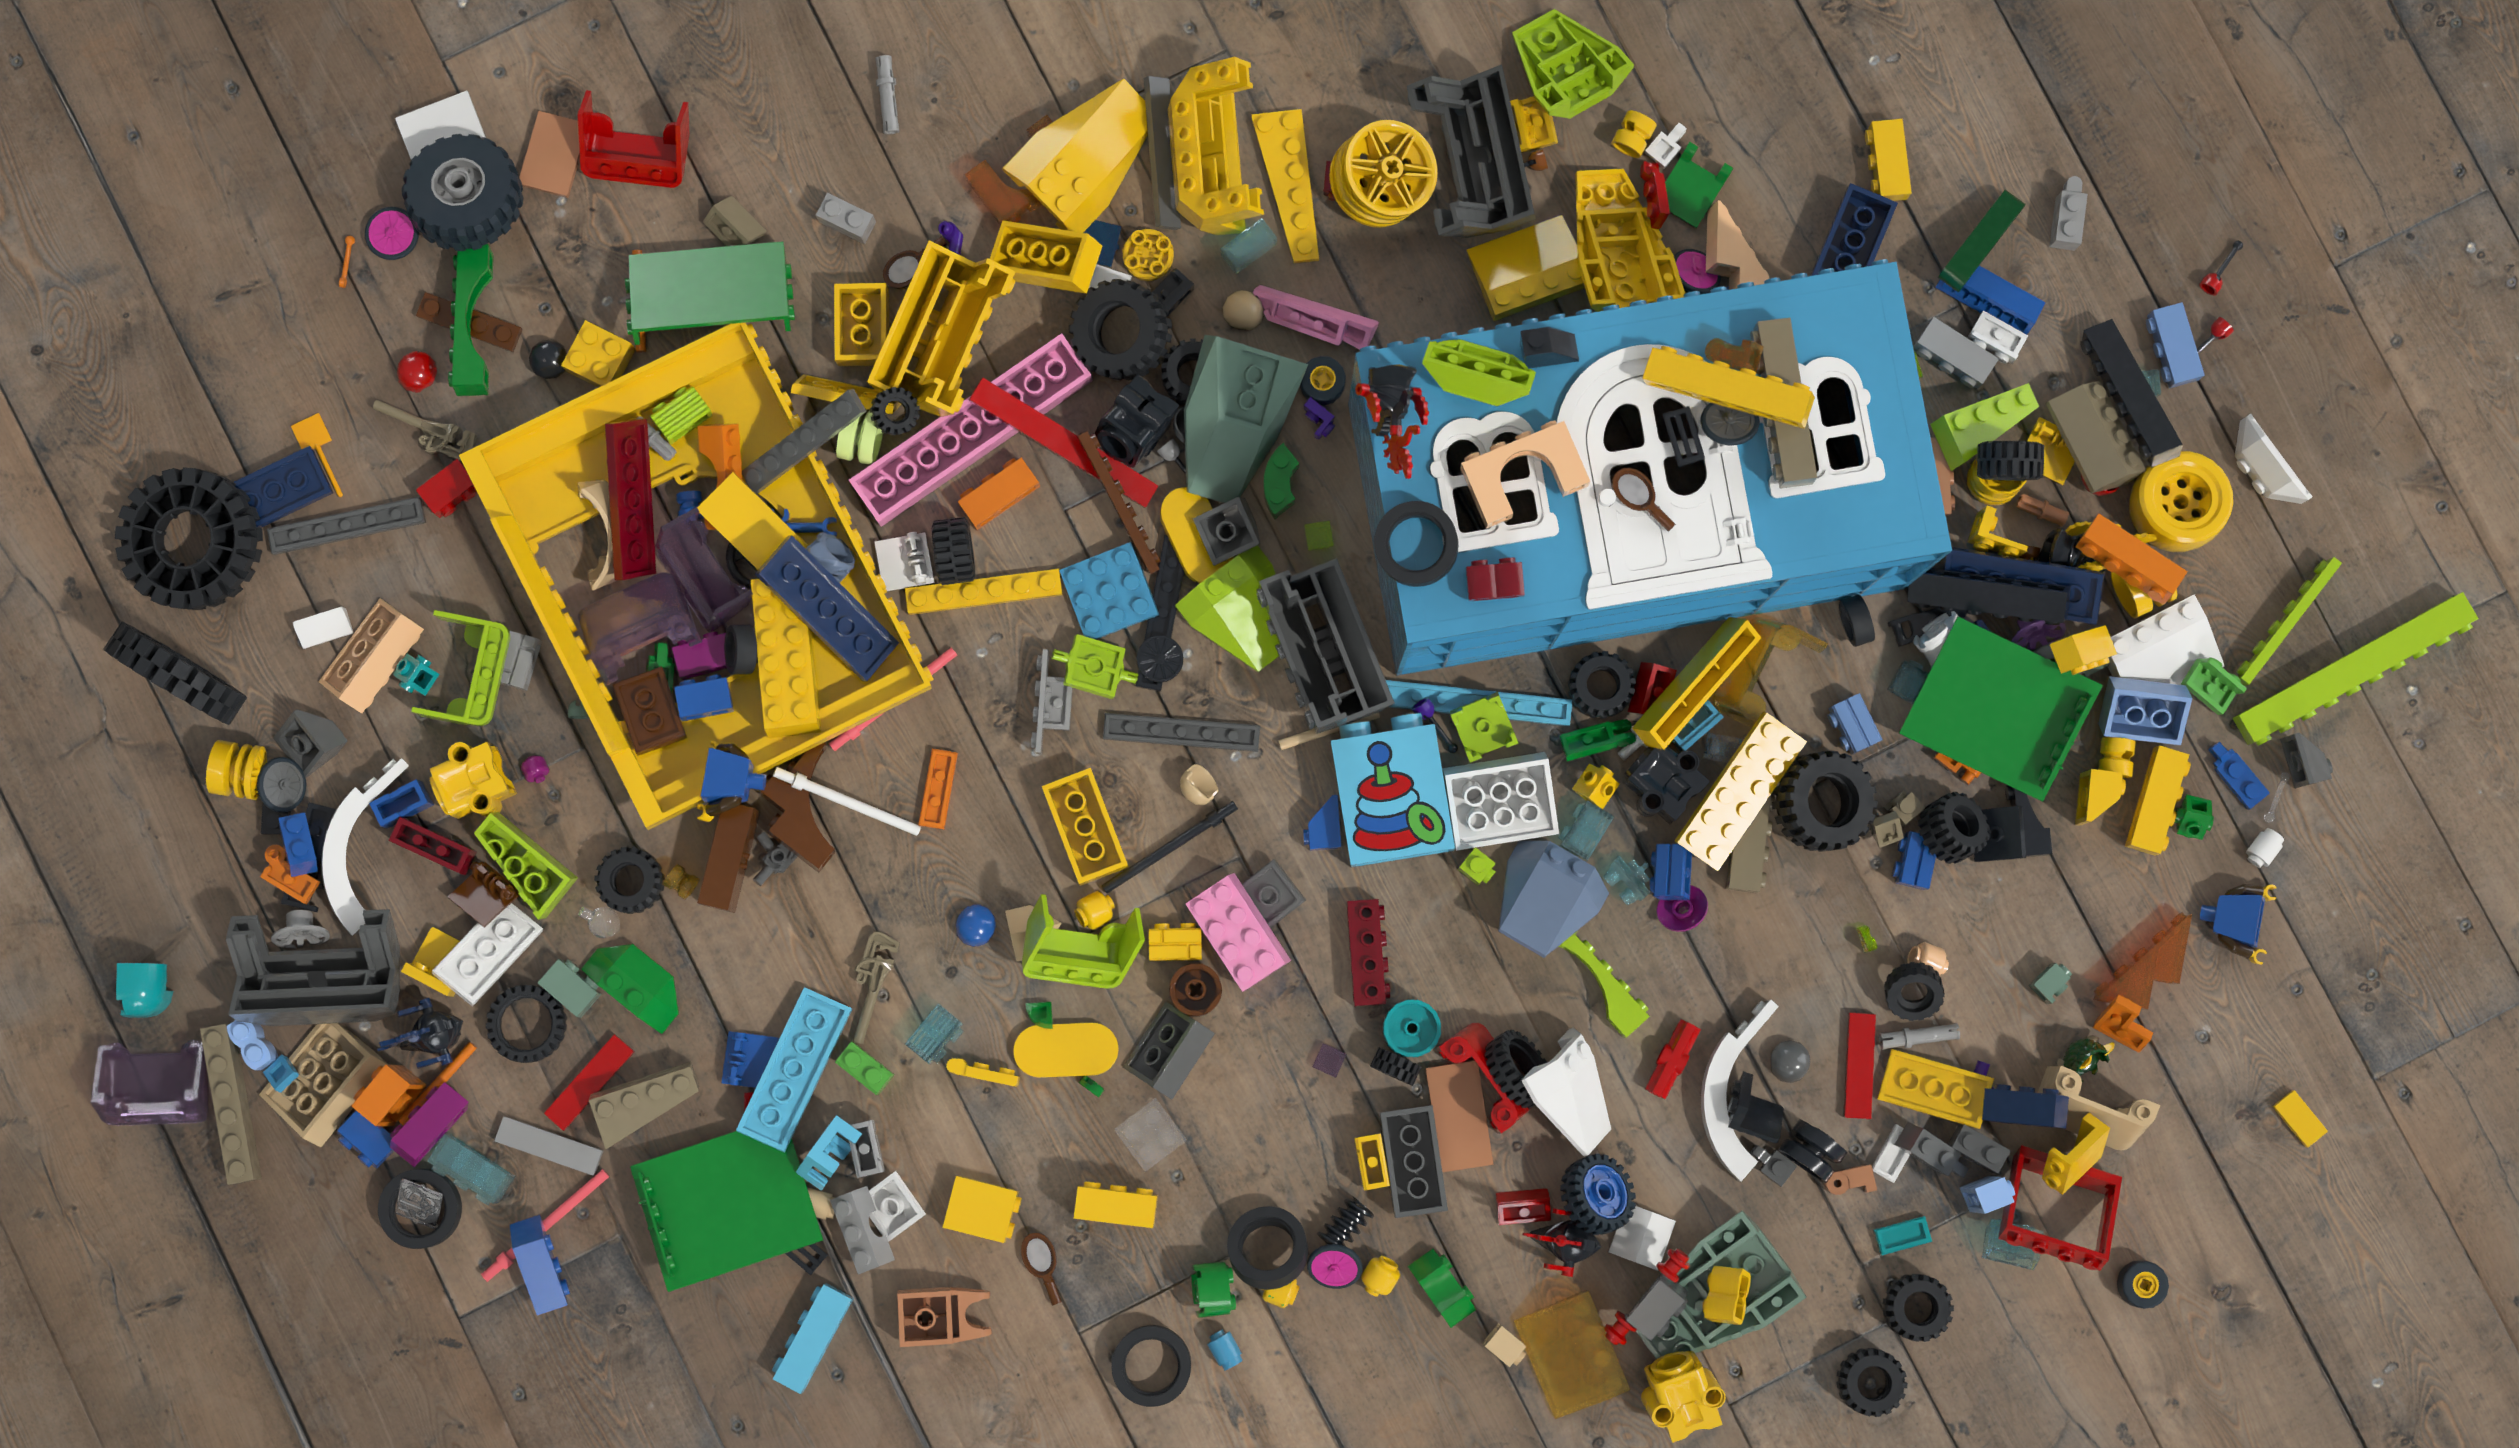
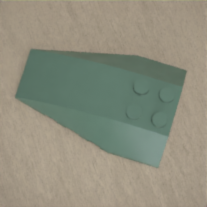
(1770, 1295)

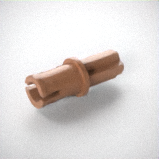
(2042, 510)

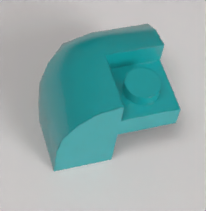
(142, 989)

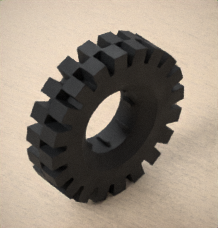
(229, 552)
(175, 673)

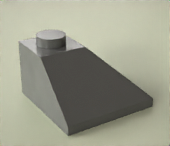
(1228, 530)
(309, 740)
(2305, 761)

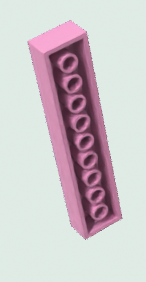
(967, 435)

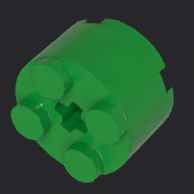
(1212, 1289)

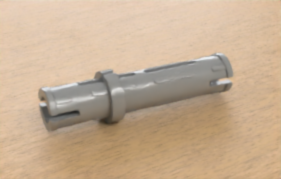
(886, 85)
(1919, 1036)

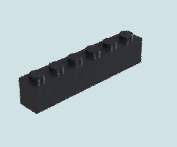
(2131, 393)
(1991, 595)

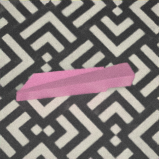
(1316, 318)

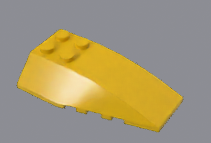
(1083, 156)
(1616, 246)

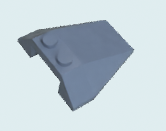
(1548, 896)

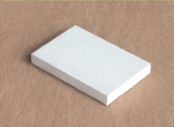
(439, 120)

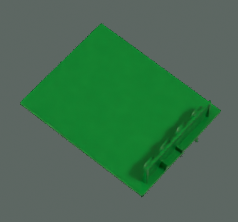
(2000, 709)
(723, 1207)

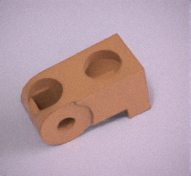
(1851, 1178)

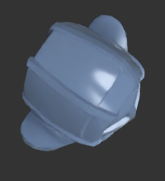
(832, 555)

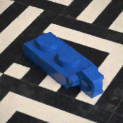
(2238, 776)

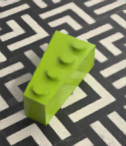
(1981, 422)
(530, 868)

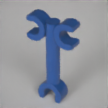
(810, 527)

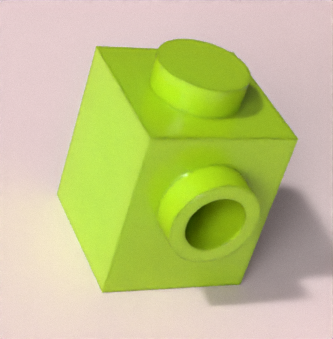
(1477, 867)

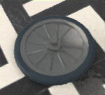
(1728, 425)
(281, 784)

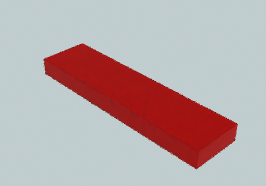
(1859, 1065)
(589, 1081)

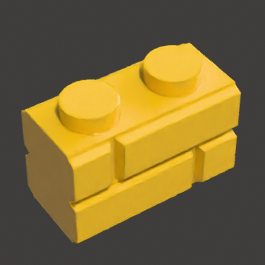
(1175, 943)
(1372, 1161)

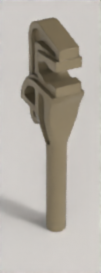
(438, 435)
(874, 973)

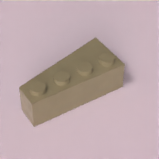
(638, 1102)

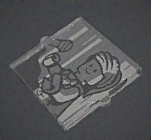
(419, 1203)

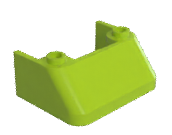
(493, 643)
(1080, 956)

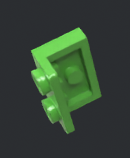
(2212, 684)

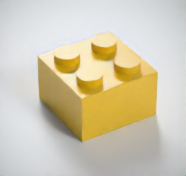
(597, 355)

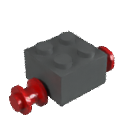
(1656, 1306)

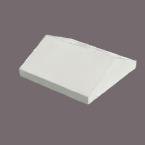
(894, 1207)
(1643, 1238)

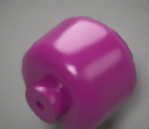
(535, 769)

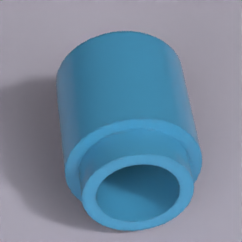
(1224, 1349)

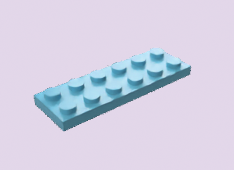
(794, 1070)

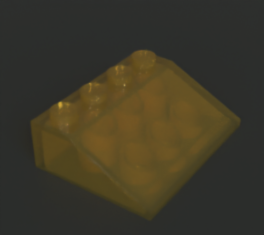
(1571, 1354)

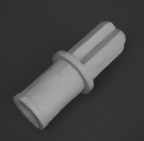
(659, 444)

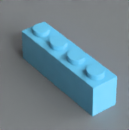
(813, 1337)

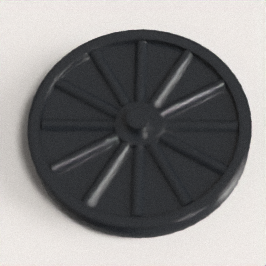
(1160, 658)

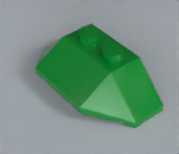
(635, 983)

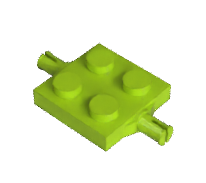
(1094, 666)

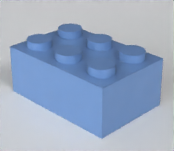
(2145, 710)

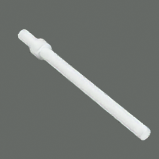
(801, 782)

